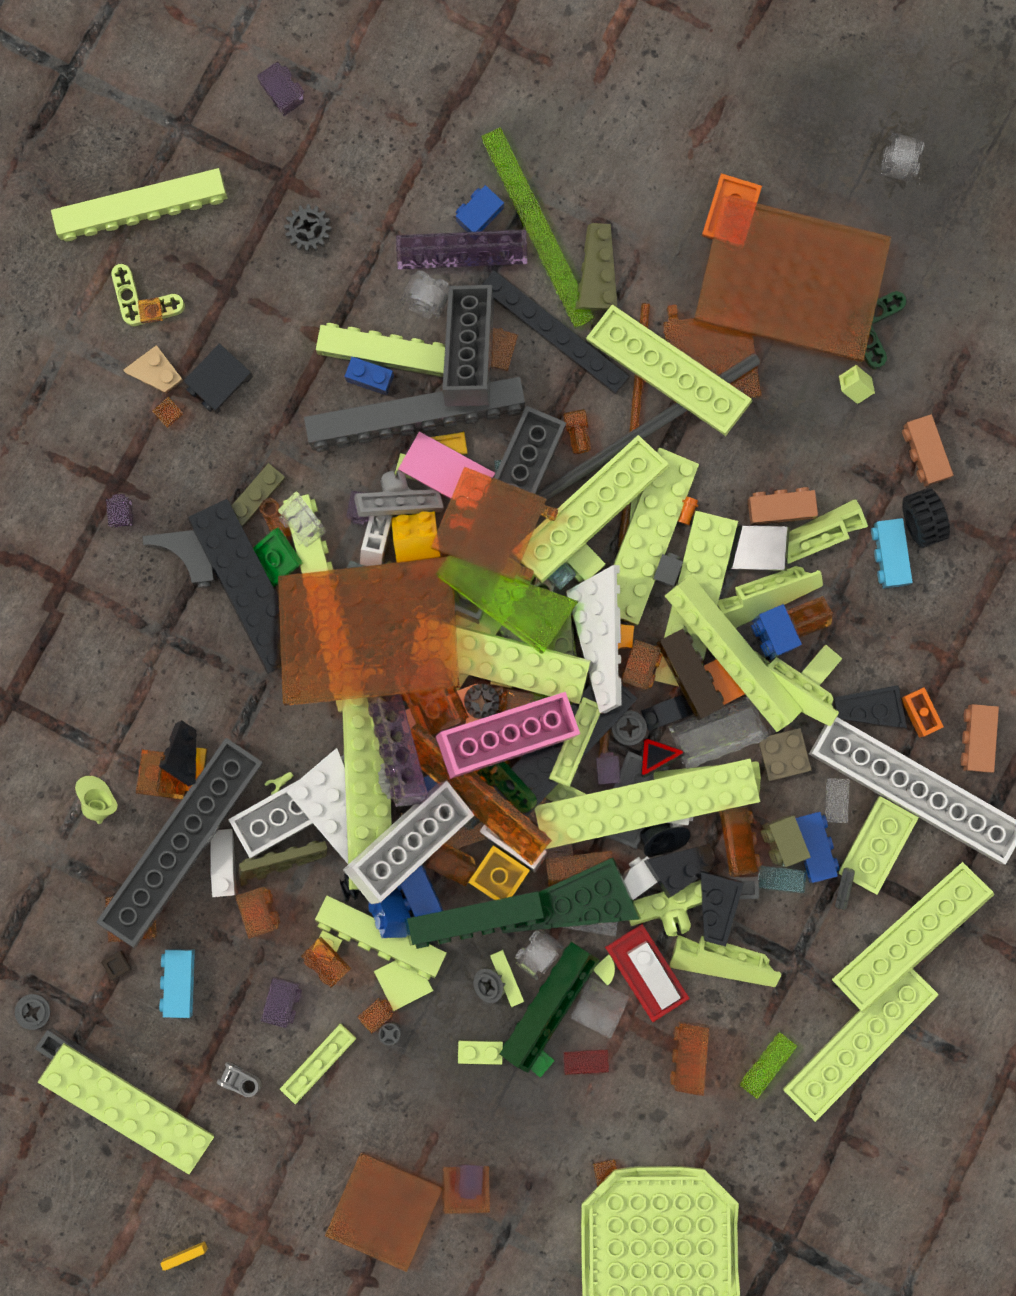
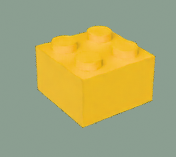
(414, 536)
(499, 875)

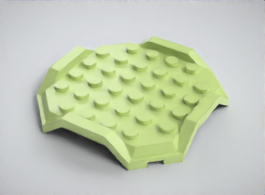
(659, 1235)

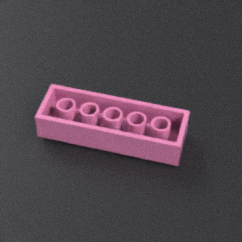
(507, 735)

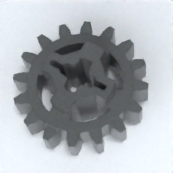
(299, 231)

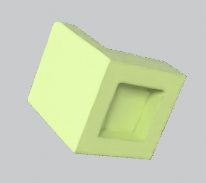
(856, 384)

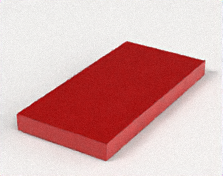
(618, 952)

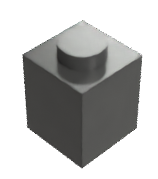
(668, 570)

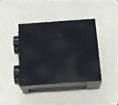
(217, 378)

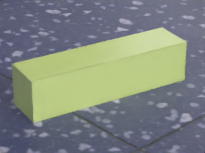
(511, 987)

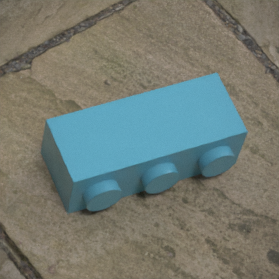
(892, 553)
(177, 983)

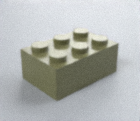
(785, 841)

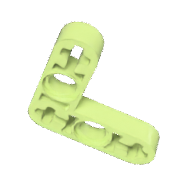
(125, 311)

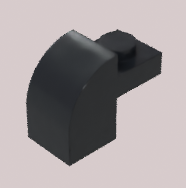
(666, 712)

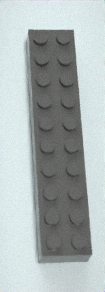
(407, 416)
(523, 467)
(179, 843)

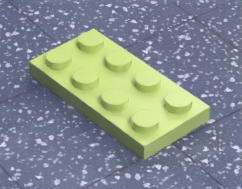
(878, 844)

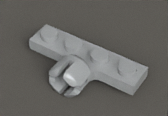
(397, 498)

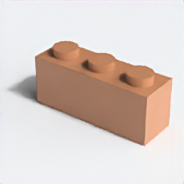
(927, 450)
(782, 506)
(980, 738)

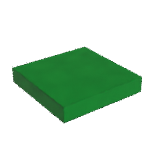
(277, 556)

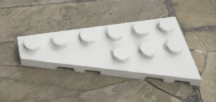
(599, 633)
(323, 800)

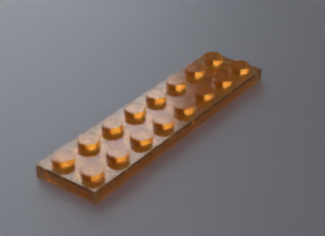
(482, 800)

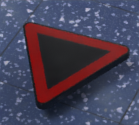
(657, 755)

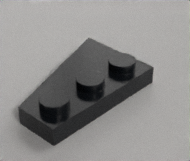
(873, 707)

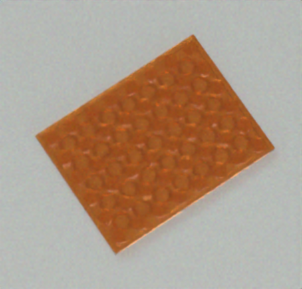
(792, 278)
(367, 632)

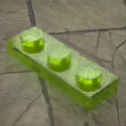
(768, 1065)

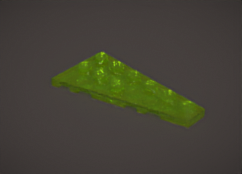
(519, 606)

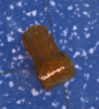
(577, 427)
(272, 520)

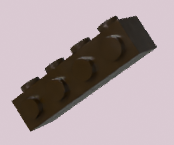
(690, 674)

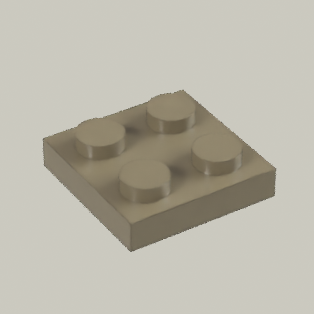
(784, 754)

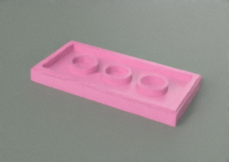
(437, 465)

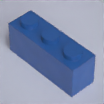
(821, 864)

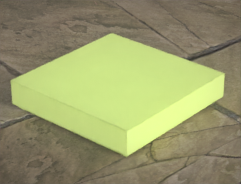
(401, 985)

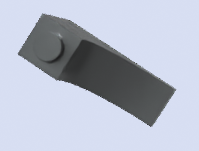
(189, 549)

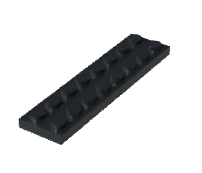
(241, 579)
(537, 766)

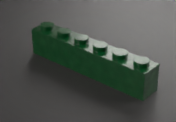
(474, 918)
(549, 1007)

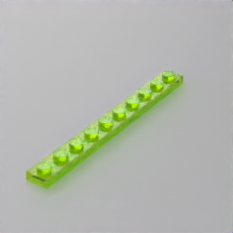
(535, 225)

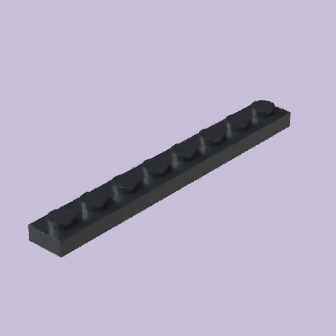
(556, 333)

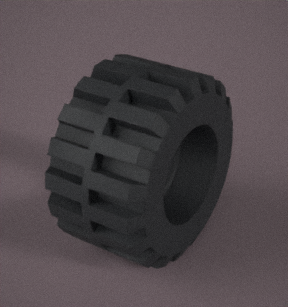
(926, 517)

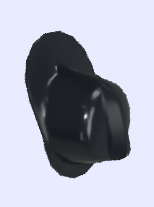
(663, 839)

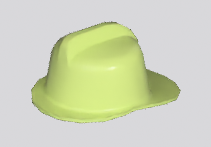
(95, 798)

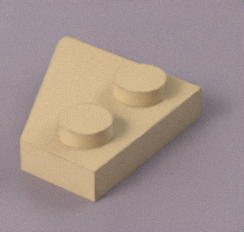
(154, 370)

